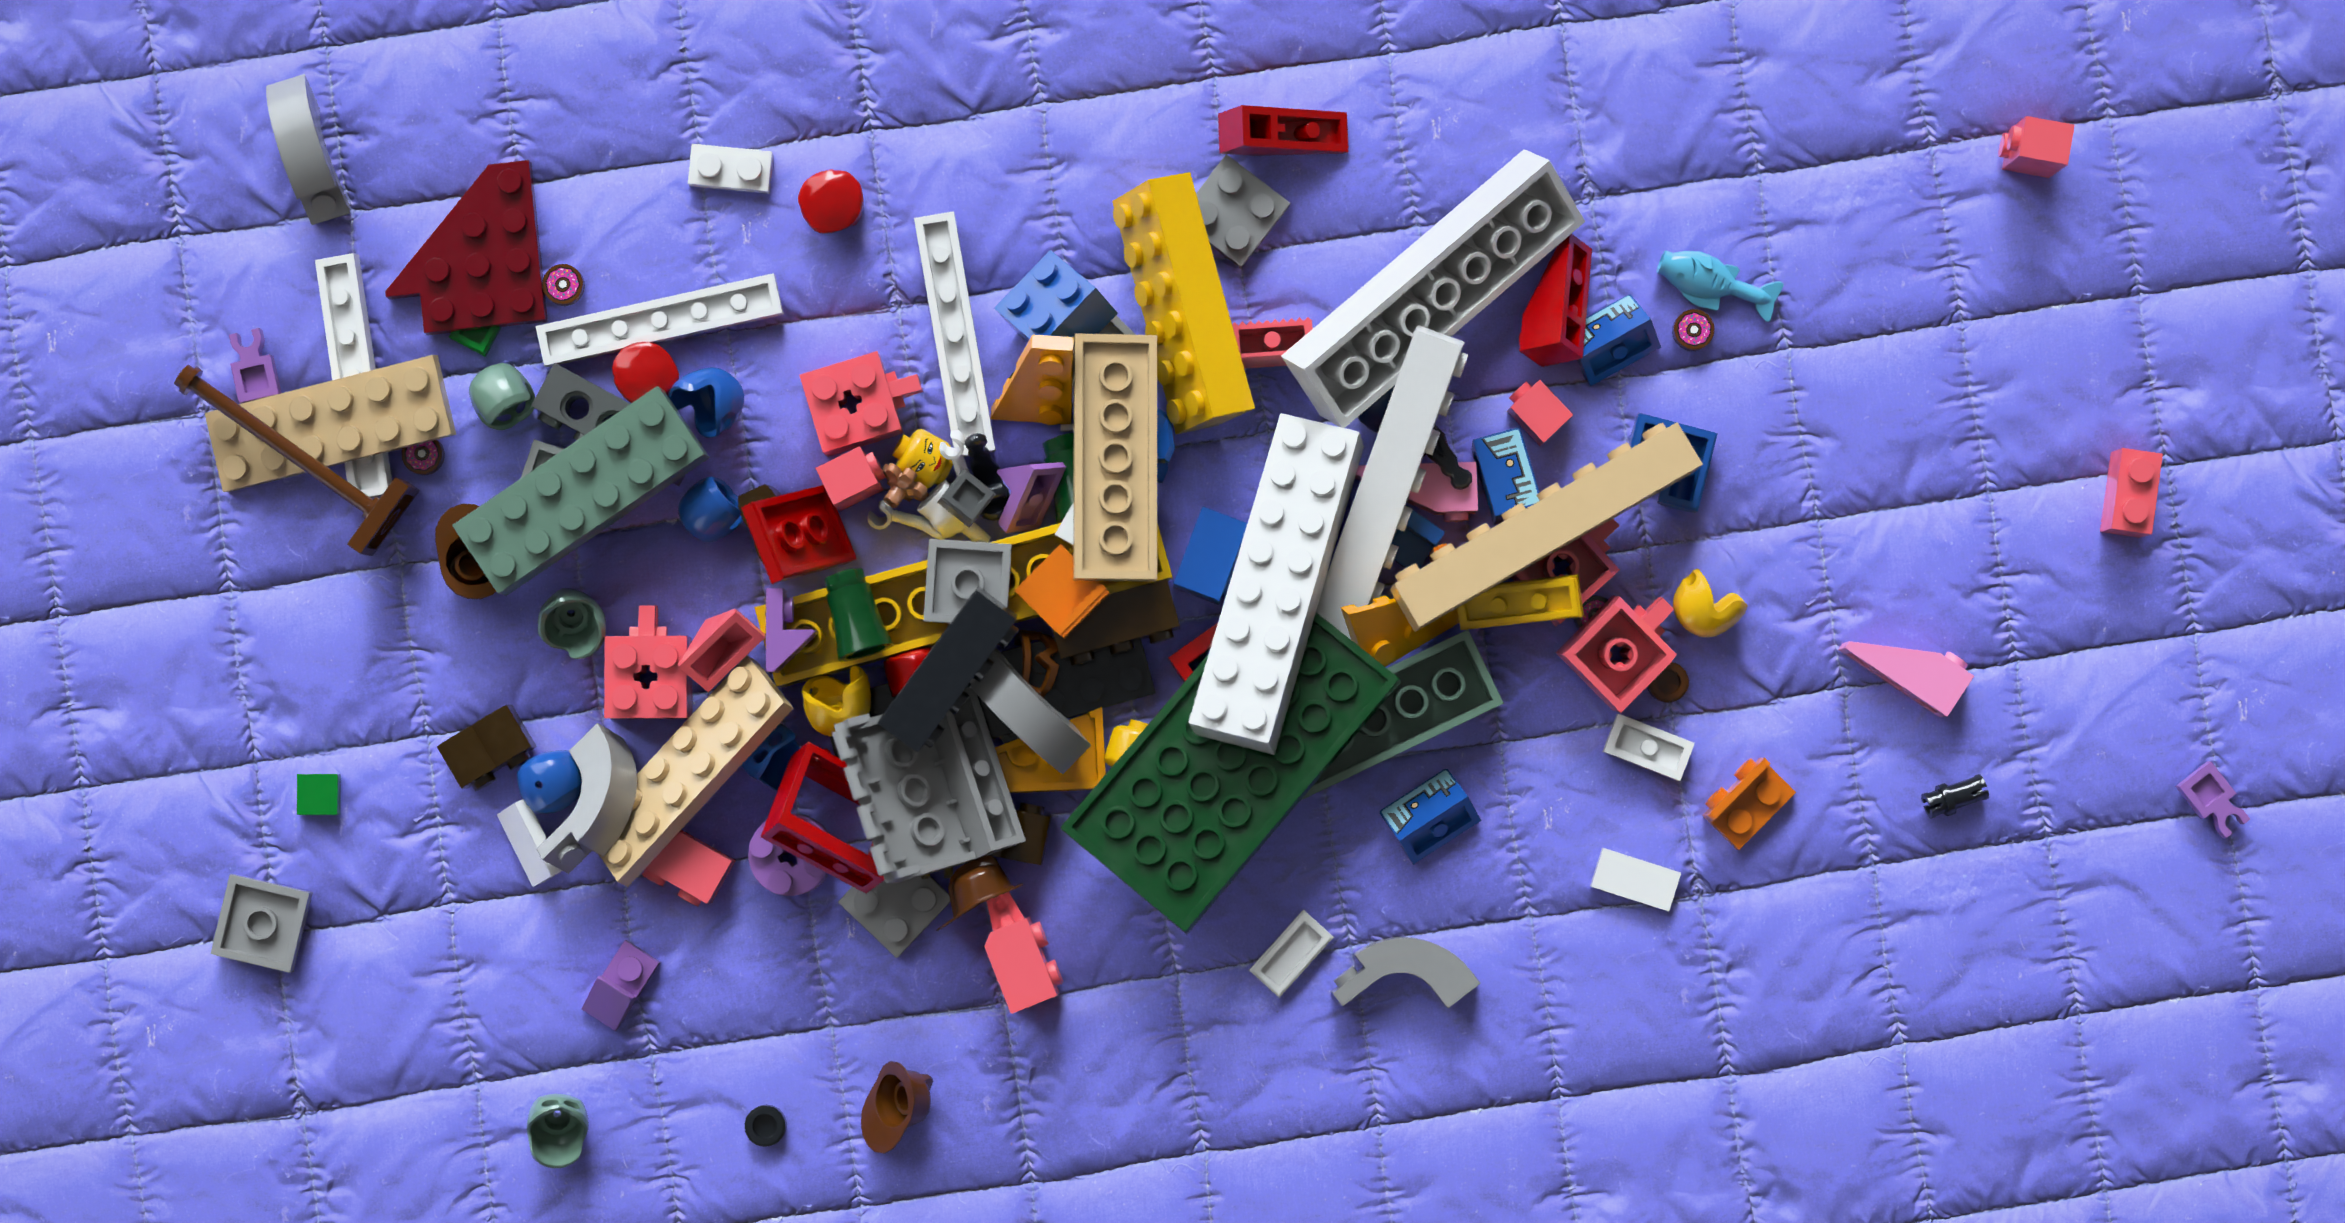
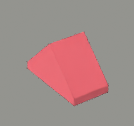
(719, 647)

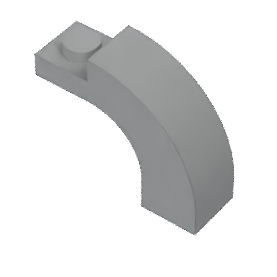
(303, 149)
(1029, 714)
(603, 804)
(1432, 963)

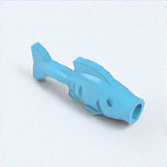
(1706, 279)

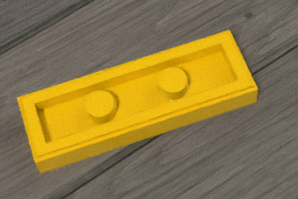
(1524, 603)

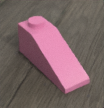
(1438, 494)
(1921, 675)

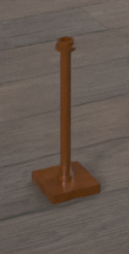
(378, 513)

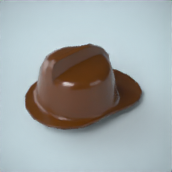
(456, 562)
(976, 883)
(893, 1105)

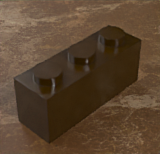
(1120, 621)

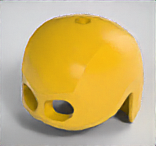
(1696, 608)
(836, 701)

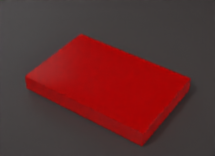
(798, 533)

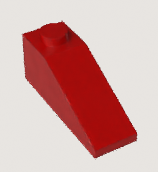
(1281, 131)
(1558, 308)

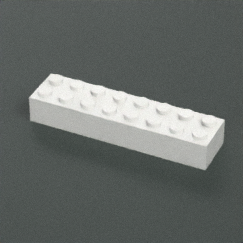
(1434, 285)
(1276, 583)

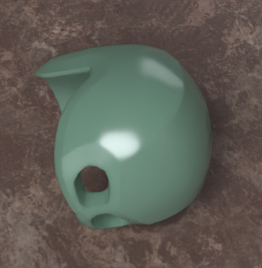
(499, 392)
(578, 632)
(553, 1136)

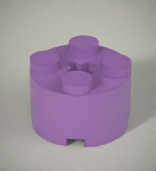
(782, 876)

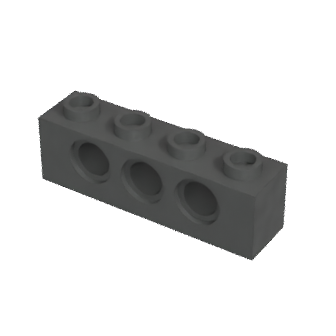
(564, 388)

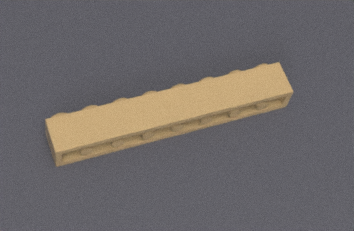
(1545, 526)

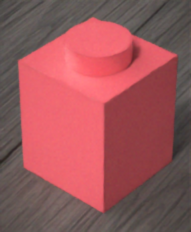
(1538, 411)

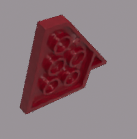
(481, 259)

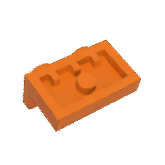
(1748, 802)

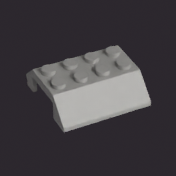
(931, 804)

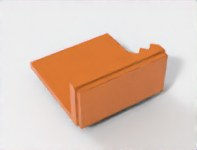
(1057, 597)

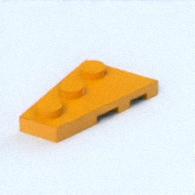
(1040, 384)
(1385, 631)
(1031, 773)

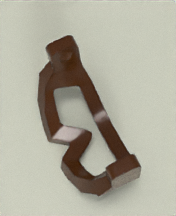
(1024, 639)

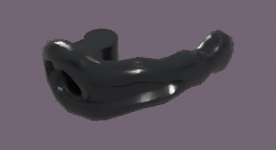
(1448, 463)
(985, 470)

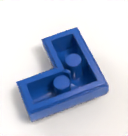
(1687, 492)

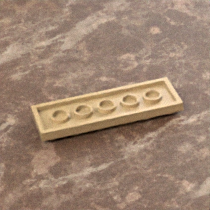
(336, 422)
(1115, 458)
(696, 764)

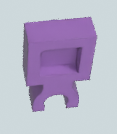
(254, 374)
(2210, 794)

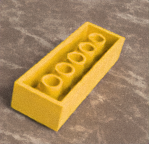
(1182, 303)

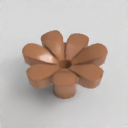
(902, 486)

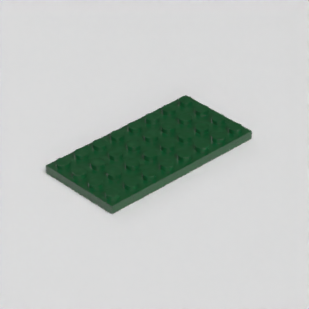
(1193, 810)

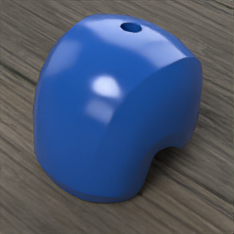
(714, 397)
(708, 512)
(772, 757)
(559, 779)

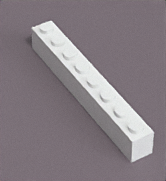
(1392, 473)

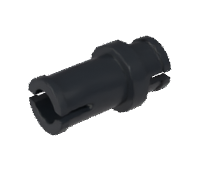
(1949, 798)

